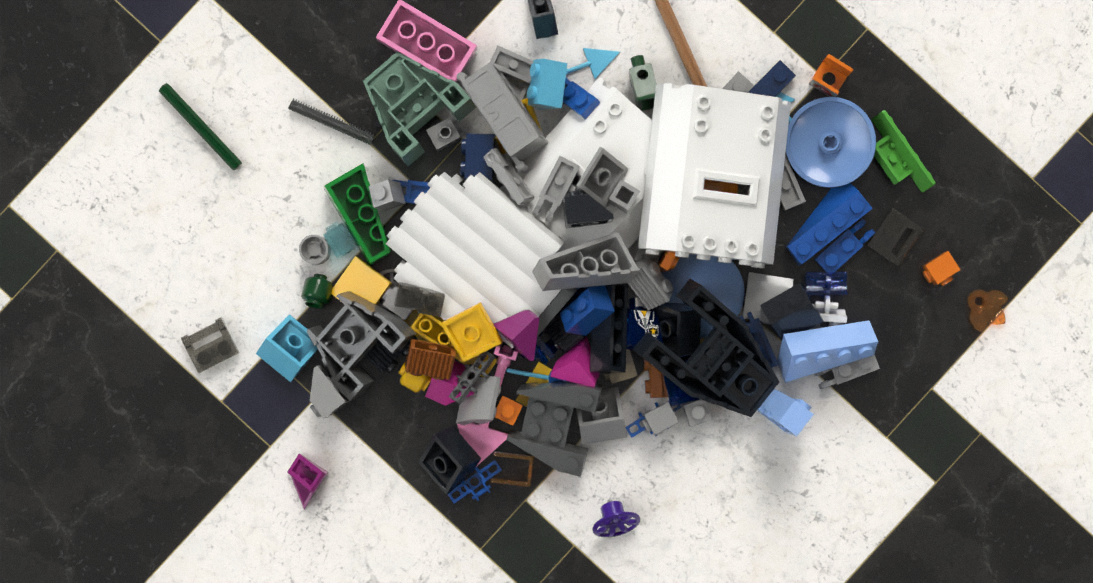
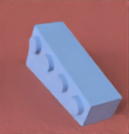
(825, 348)
(786, 412)

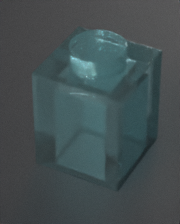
(339, 239)

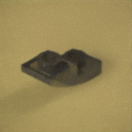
(420, 299)

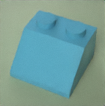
(546, 84)
(288, 348)

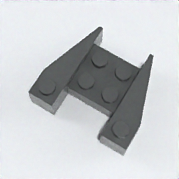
(352, 336)
(549, 423)

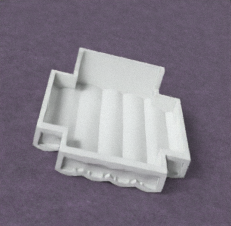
(473, 248)

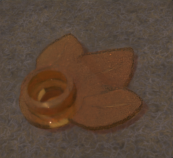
(989, 310)

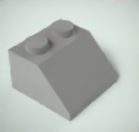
(324, 394)
(606, 422)

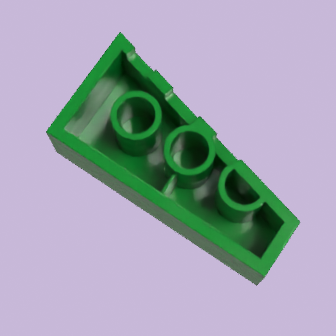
(354, 205)

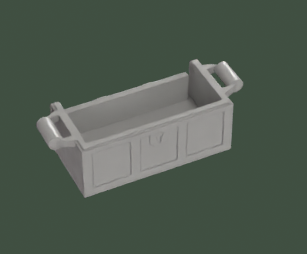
(504, 113)

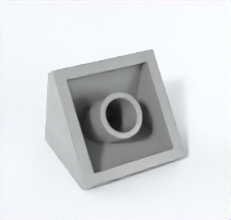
(601, 176)

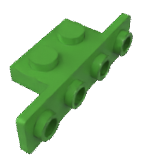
(897, 156)

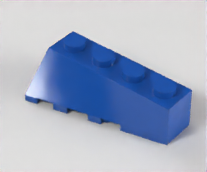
(832, 216)

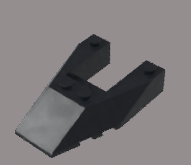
(724, 367)

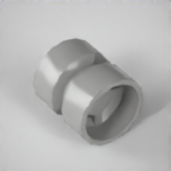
(314, 249)

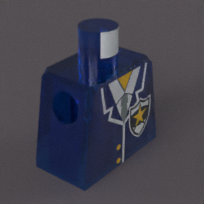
(640, 322)

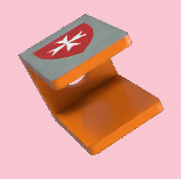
(834, 66)

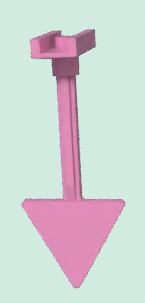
(480, 436)

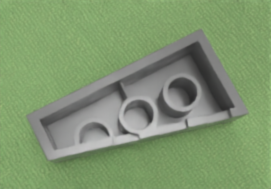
(587, 265)

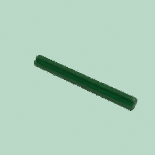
(200, 126)

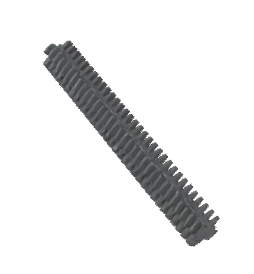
(331, 122)

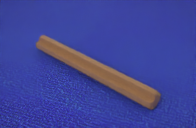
(680, 42)

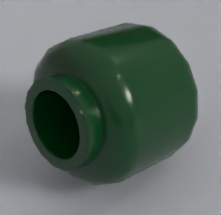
(317, 291)

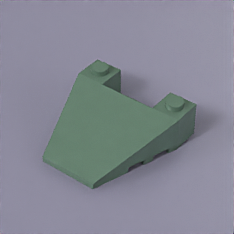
(409, 97)

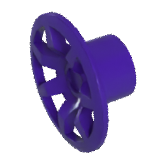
(615, 517)

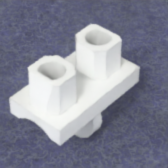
(830, 313)

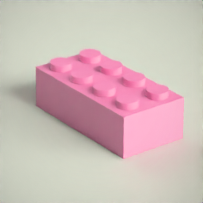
(426, 41)

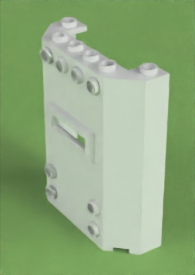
(619, 130)
(717, 138)

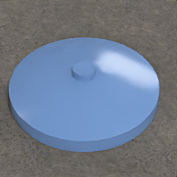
(830, 142)
(719, 278)

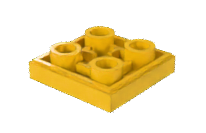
(362, 281)

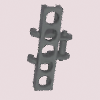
(464, 381)

